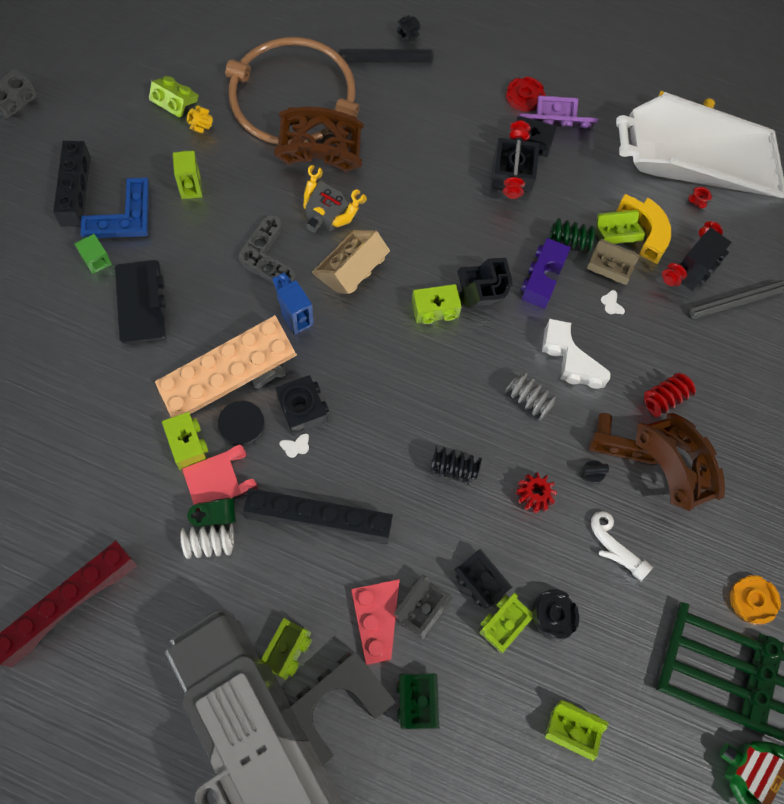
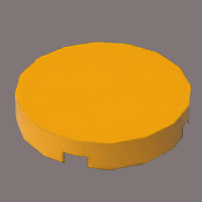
(755, 600)

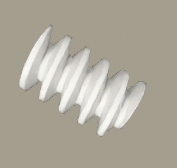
(207, 541)

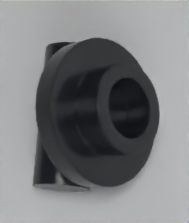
(595, 471)

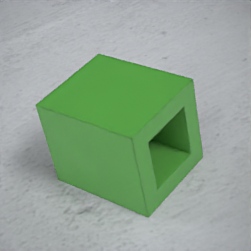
(93, 253)

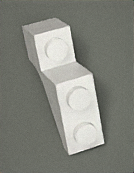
(576, 365)

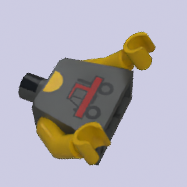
(327, 205)

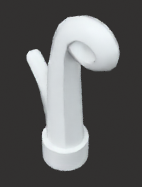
(617, 551)

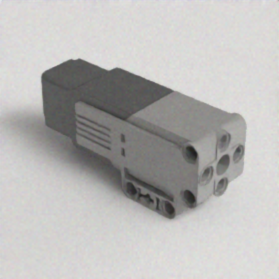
(244, 720)

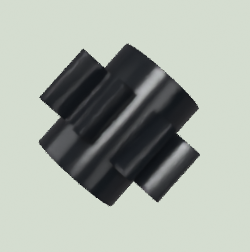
(408, 28)

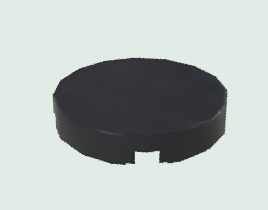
(241, 423)
(555, 614)

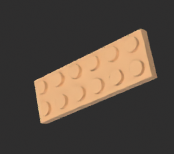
(225, 368)

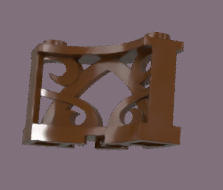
(304, 119)
(686, 486)

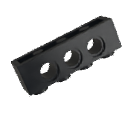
(72, 183)

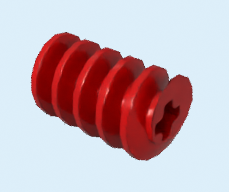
(669, 394)

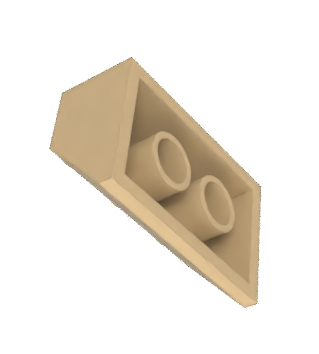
(352, 261)

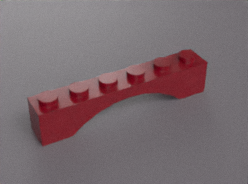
(30, 628)

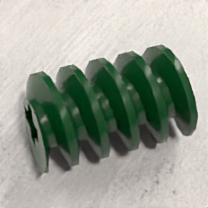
(573, 234)

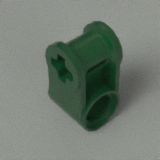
(217, 512)

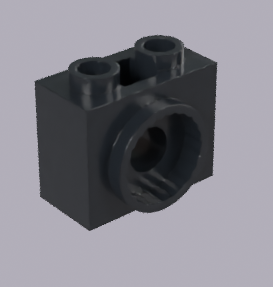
(307, 393)

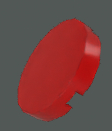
(523, 93)

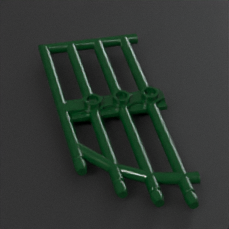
(760, 683)

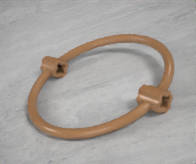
(241, 72)

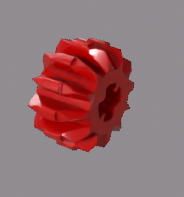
(535, 500)

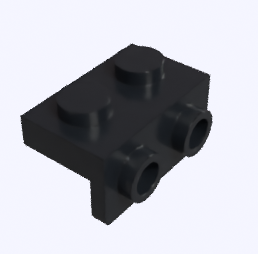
(482, 579)

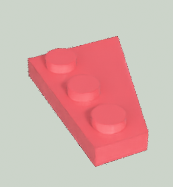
(376, 619)

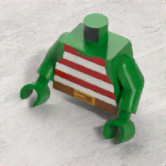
(754, 771)

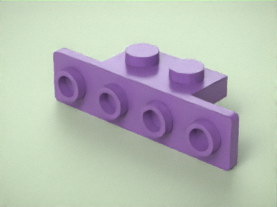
(560, 110)

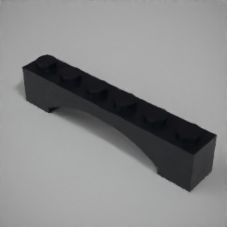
(283, 508)

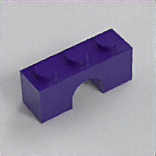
(550, 259)

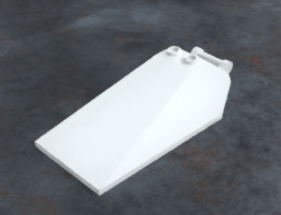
(701, 146)

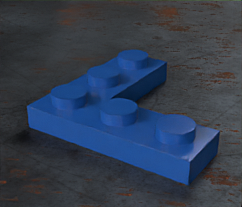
(131, 224)

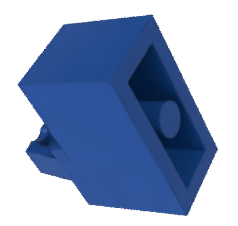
(294, 303)

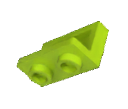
(171, 95)
(619, 227)
(506, 623)
(286, 648)
(576, 729)

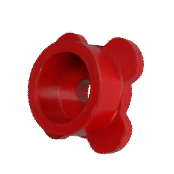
(700, 197)

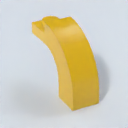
(654, 223)

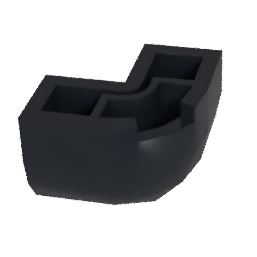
(485, 283)

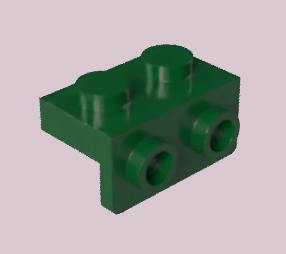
(418, 701)

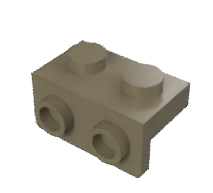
(613, 261)

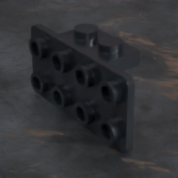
(140, 301)

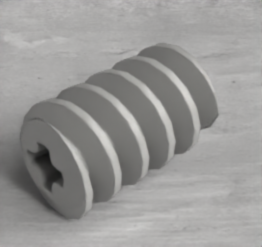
(531, 395)

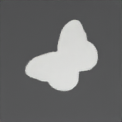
(611, 305)
(299, 446)

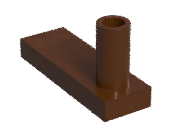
(611, 445)

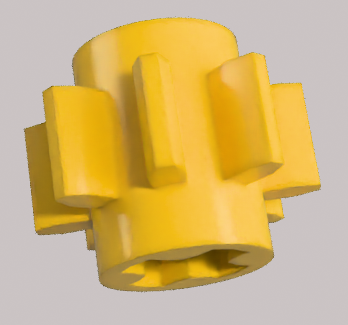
(199, 119)

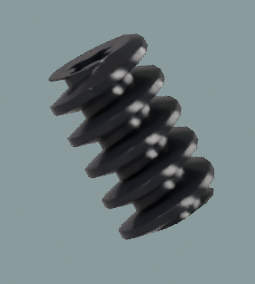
(455, 465)

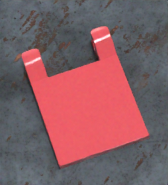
(216, 478)

